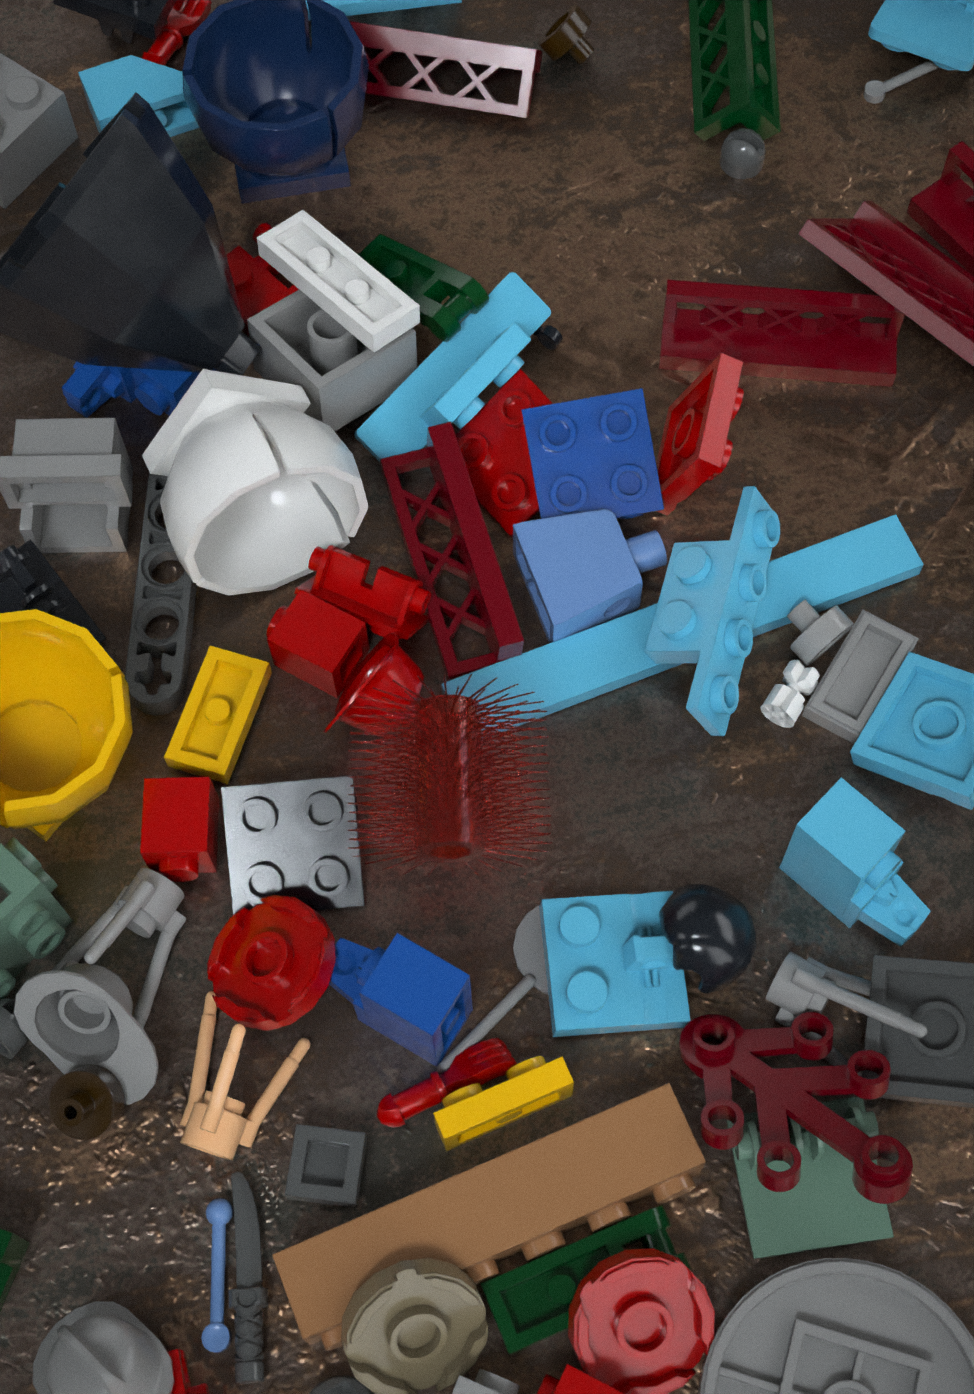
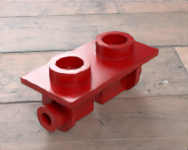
(388, 606)

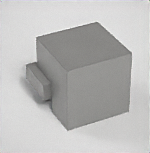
(69, 484)

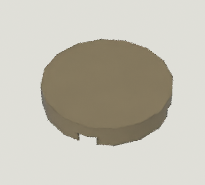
(414, 1327)

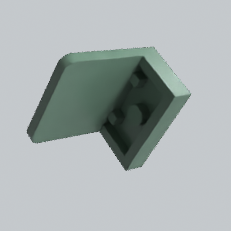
(29, 916)

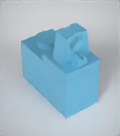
(849, 864)

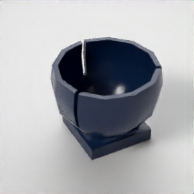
(274, 98)

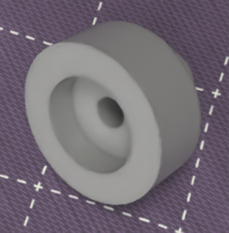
(817, 631)

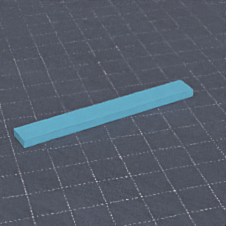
(614, 651)

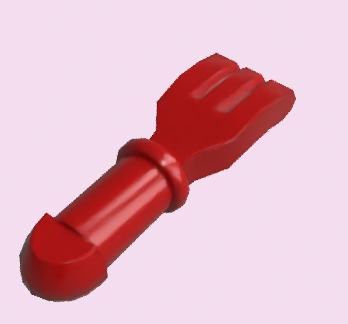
(181, 22)
(472, 1066)

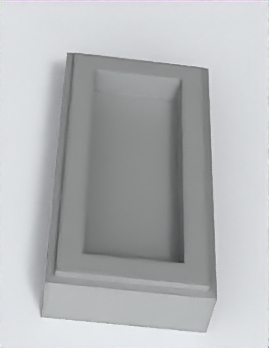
(859, 676)

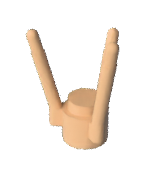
(213, 1118)

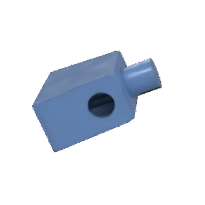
(583, 569)

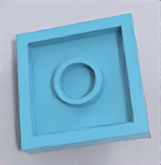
(924, 731)
(610, 965)

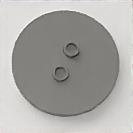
(839, 1332)

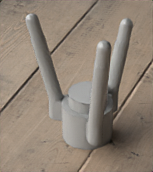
(142, 908)
(809, 985)

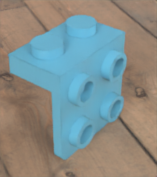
(928, 29)

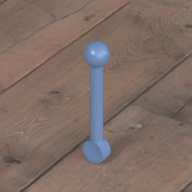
(217, 1336)

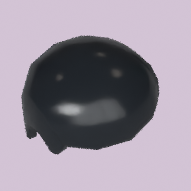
(708, 934)

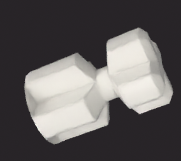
(785, 701)

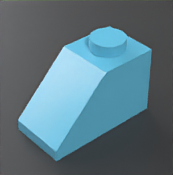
(115, 82)

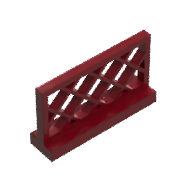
(902, 271)

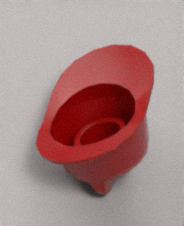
(378, 670)

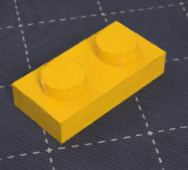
(218, 714)
(476, 1112)

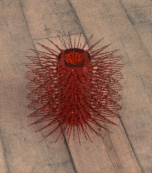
(448, 779)

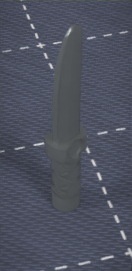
(250, 1294)

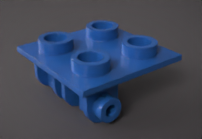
(593, 456)

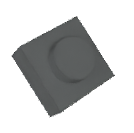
(326, 1166)

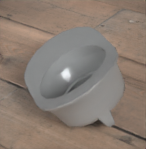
(87, 1019)
(102, 1352)

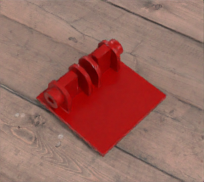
(498, 452)

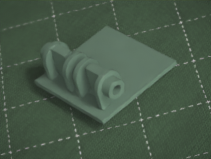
(824, 1204)

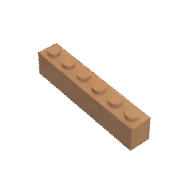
(501, 1207)

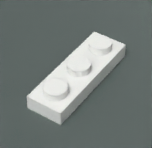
(339, 280)

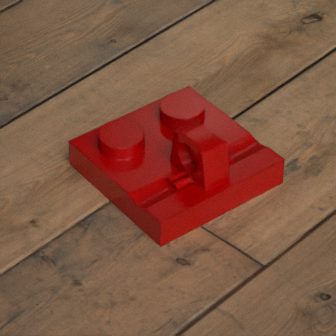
(697, 430)

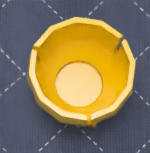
(59, 720)

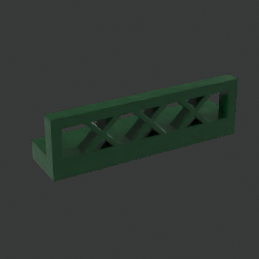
(746, 70)

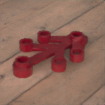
(790, 1093)

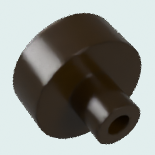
(567, 36)
(86, 1102)

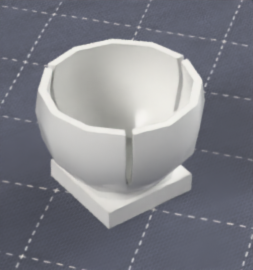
(252, 483)

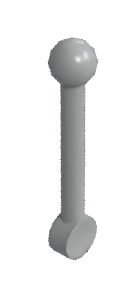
(875, 90)

